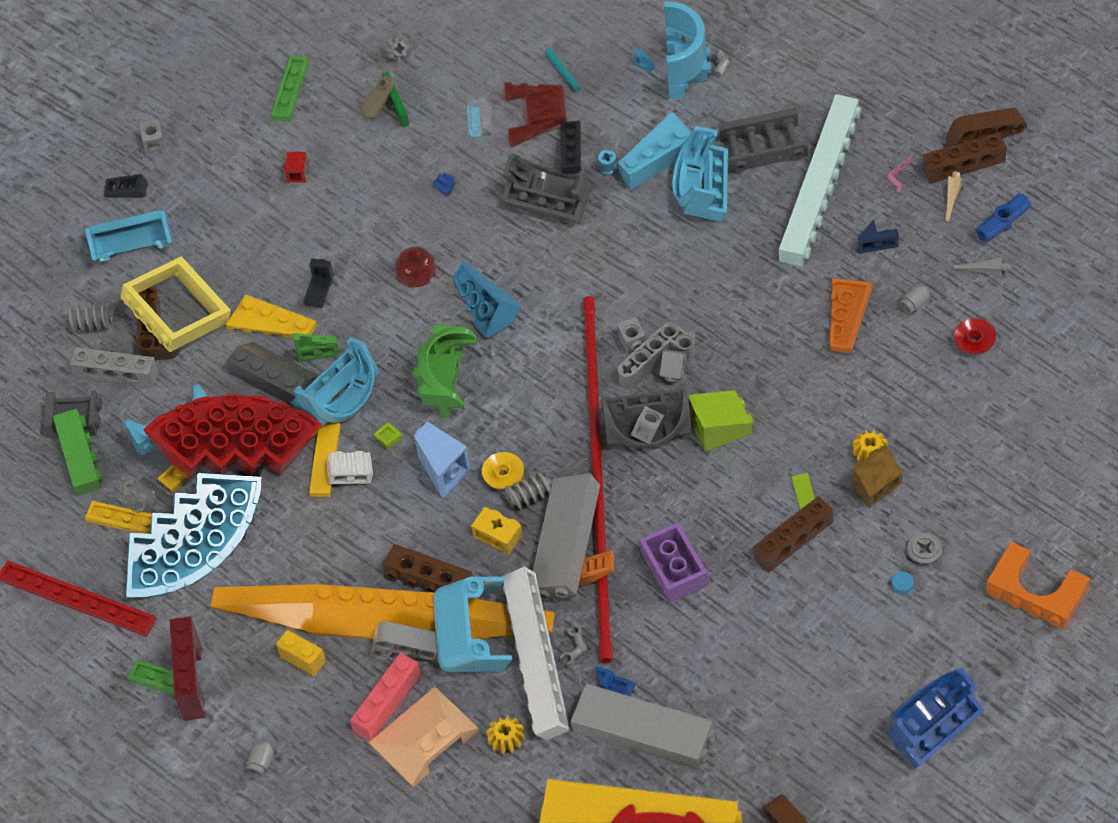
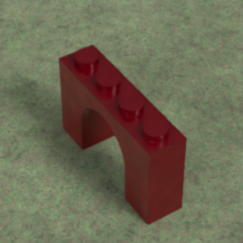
(185, 653)

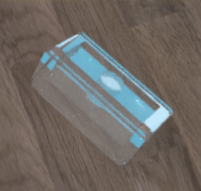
(479, 118)

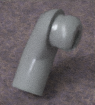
(721, 61)

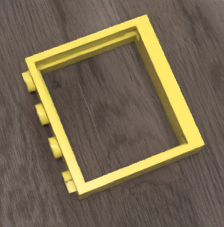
(195, 284)

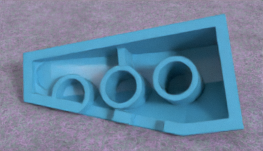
(488, 303)

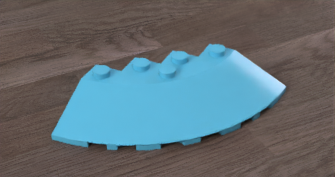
(193, 537)

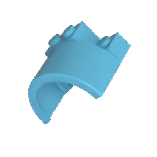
(690, 57)

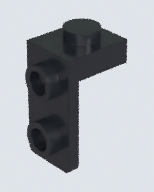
(320, 282)

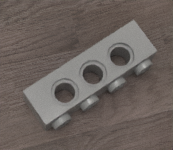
(114, 367)

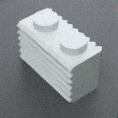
(349, 467)

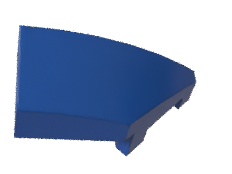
(614, 683)

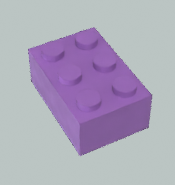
(673, 562)

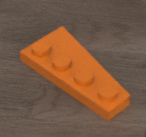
(847, 312)

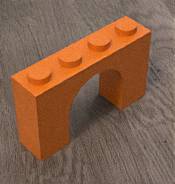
(1055, 608)

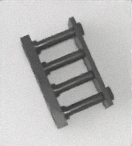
(760, 124)

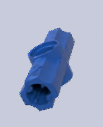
(1003, 218)

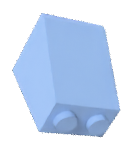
(442, 457)

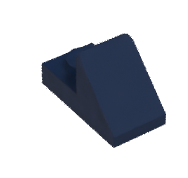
(872, 240)

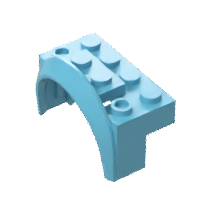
(687, 181)
(350, 366)

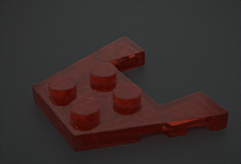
(544, 109)

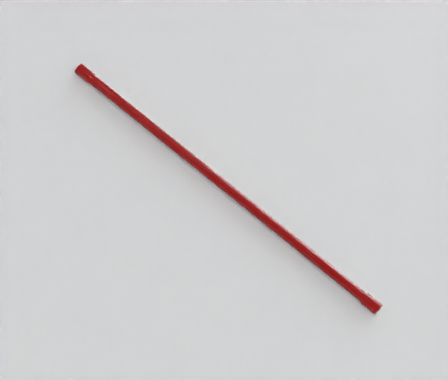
(589, 312)

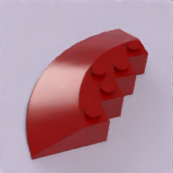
(232, 432)

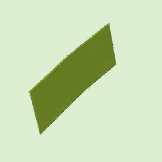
(803, 489)

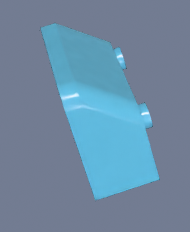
(129, 234)
(453, 632)

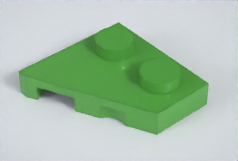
(315, 346)

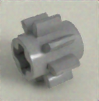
(398, 52)

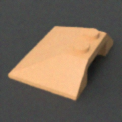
(422, 735)

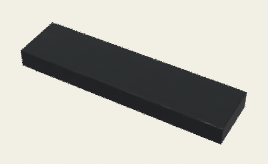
(570, 147)

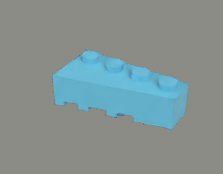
(654, 152)

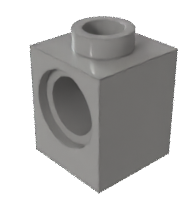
(152, 136)
(628, 329)
(673, 365)
(647, 425)

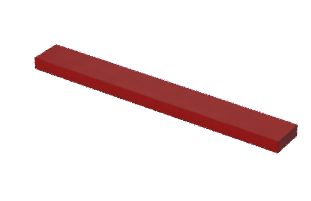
(77, 598)

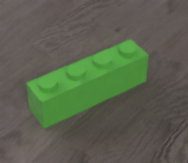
(77, 451)

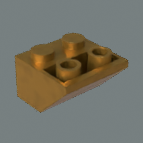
(876, 476)

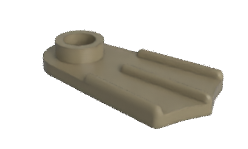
(377, 98)

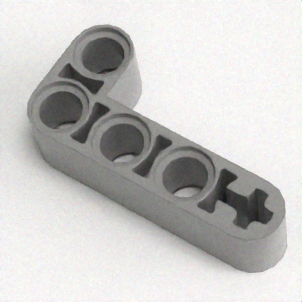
(633, 370)
(405, 639)

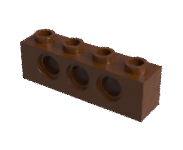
(964, 157)
(793, 534)
(421, 564)

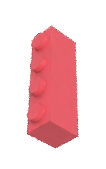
(385, 697)

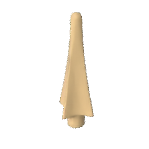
(954, 186)

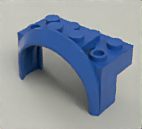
(926, 708)

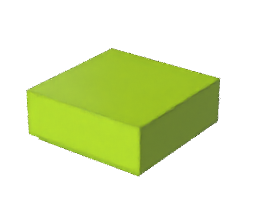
(387, 435)

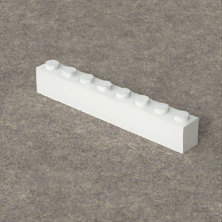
(535, 654)

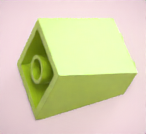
(719, 418)

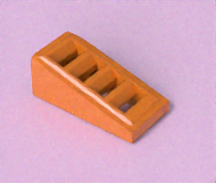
(590, 573)

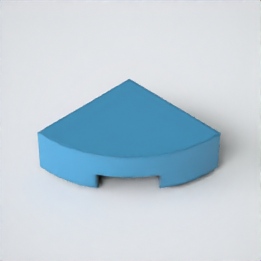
(643, 60)

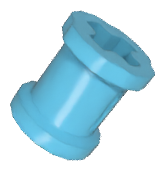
(607, 165)

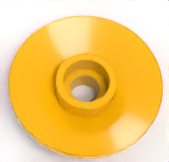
(502, 463)

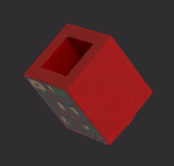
(296, 167)

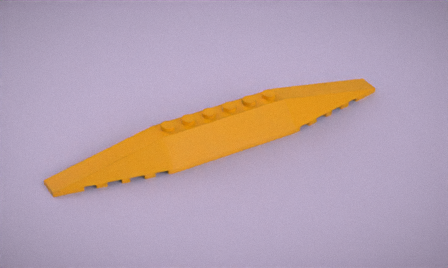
(355, 610)

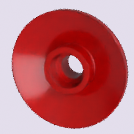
(975, 329)

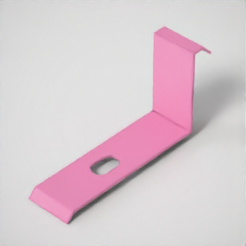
(895, 171)

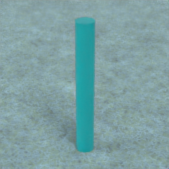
(563, 70)

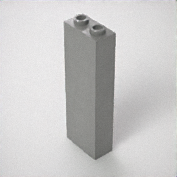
(565, 535)
(643, 726)

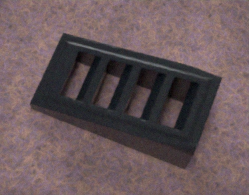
(137, 190)

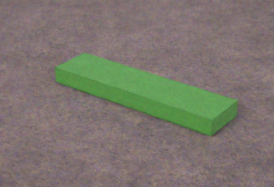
(289, 88)

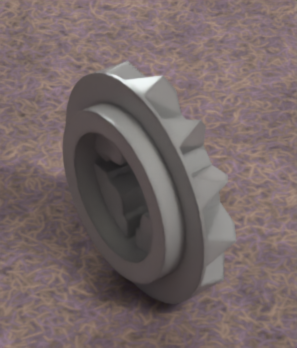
(925, 540)

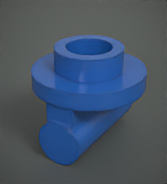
(444, 183)

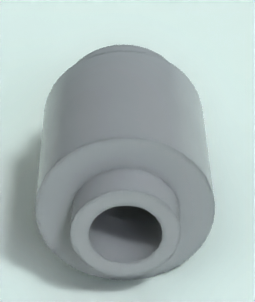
(915, 298)
(259, 759)

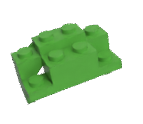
(438, 371)

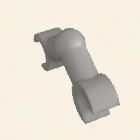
(578, 650)

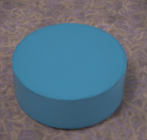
(902, 583)

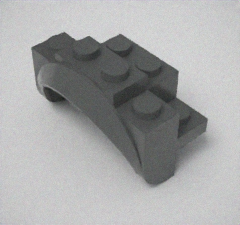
(631, 406)

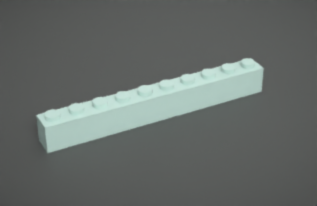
(819, 180)

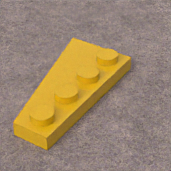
(267, 318)

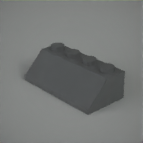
(269, 371)

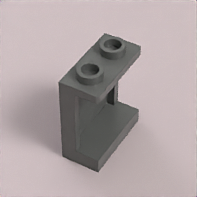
(85, 405)

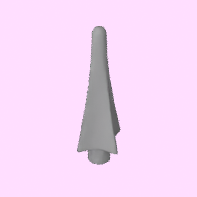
(991, 266)

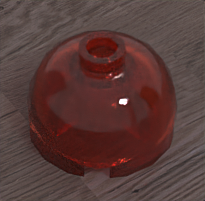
(415, 267)

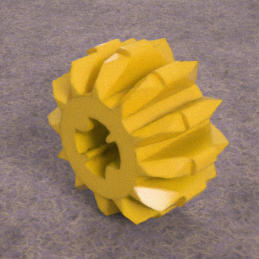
(866, 443)
(512, 739)

